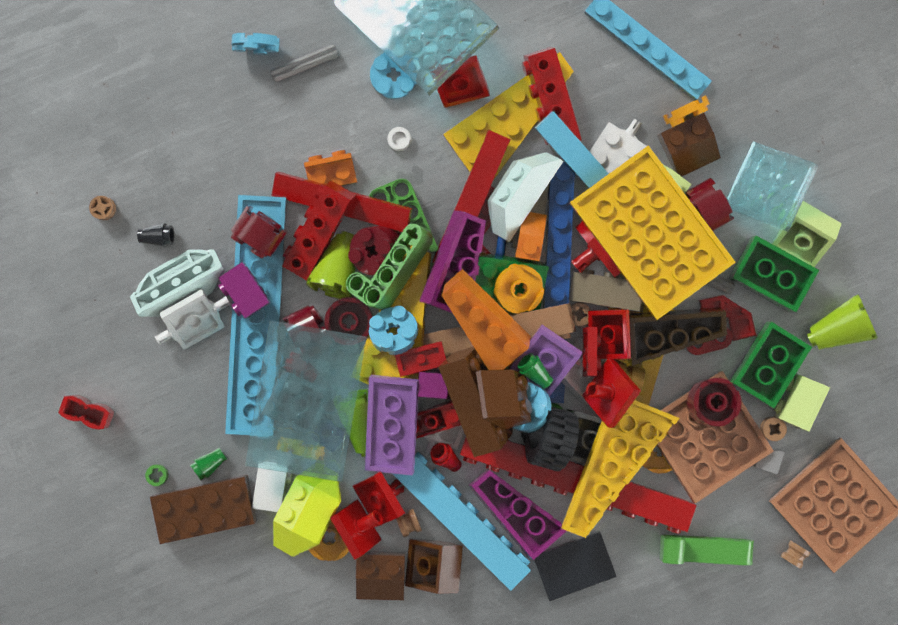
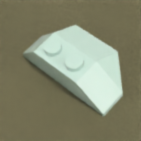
(519, 192)
(177, 281)

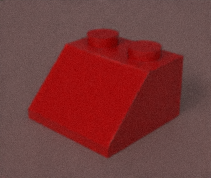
(614, 332)

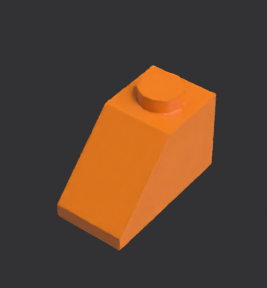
(531, 237)

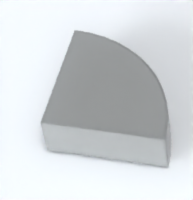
(771, 462)

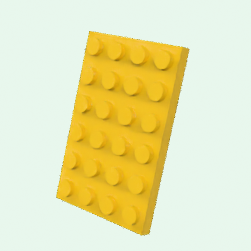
(652, 232)

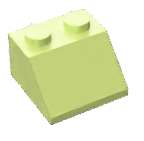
(809, 235)
(801, 402)

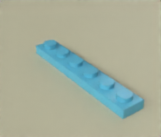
(648, 47)

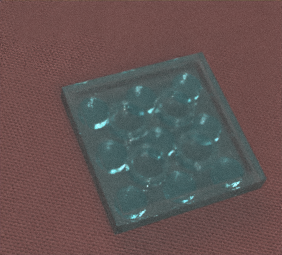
(771, 186)

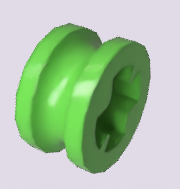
(163, 479)

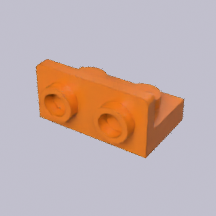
(336, 168)

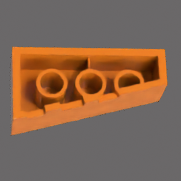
(486, 324)

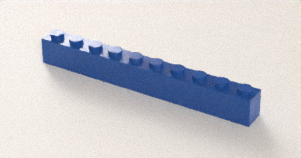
(559, 247)

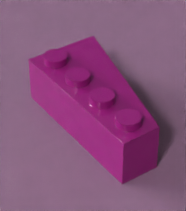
(457, 252)
(520, 517)

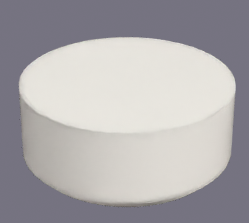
(399, 139)

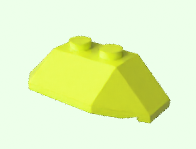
(305, 514)

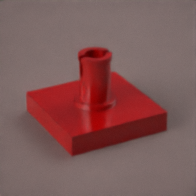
(464, 84)
(594, 252)
(611, 393)
(380, 496)
(357, 528)

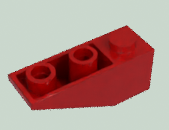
(436, 419)

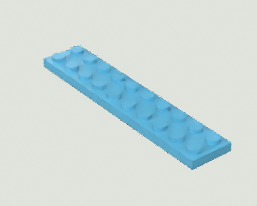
(250, 333)

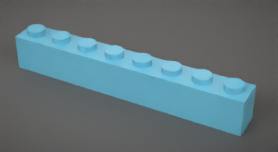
(465, 524)

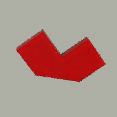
(738, 318)

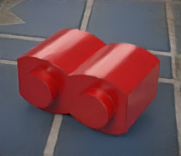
(81, 409)

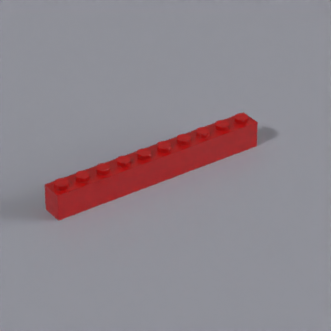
(632, 499)

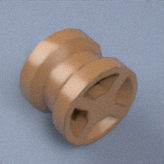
(98, 208)
(578, 314)
(769, 425)
(409, 523)
(795, 554)

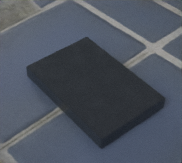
(574, 566)

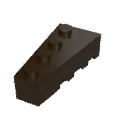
(673, 331)

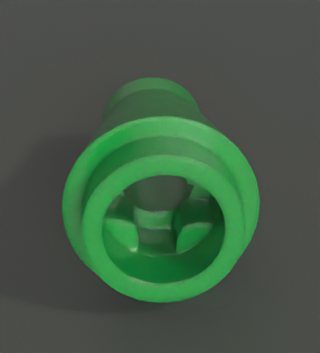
(533, 369)
(207, 464)

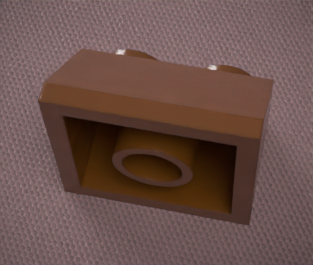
(690, 145)
(504, 397)
(434, 566)
(380, 576)

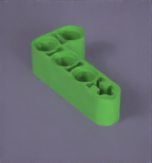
(408, 200)
(413, 236)
(700, 549)

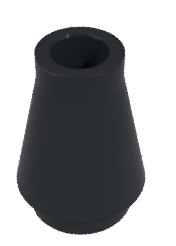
(157, 235)

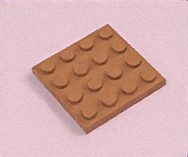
(710, 456)
(836, 505)

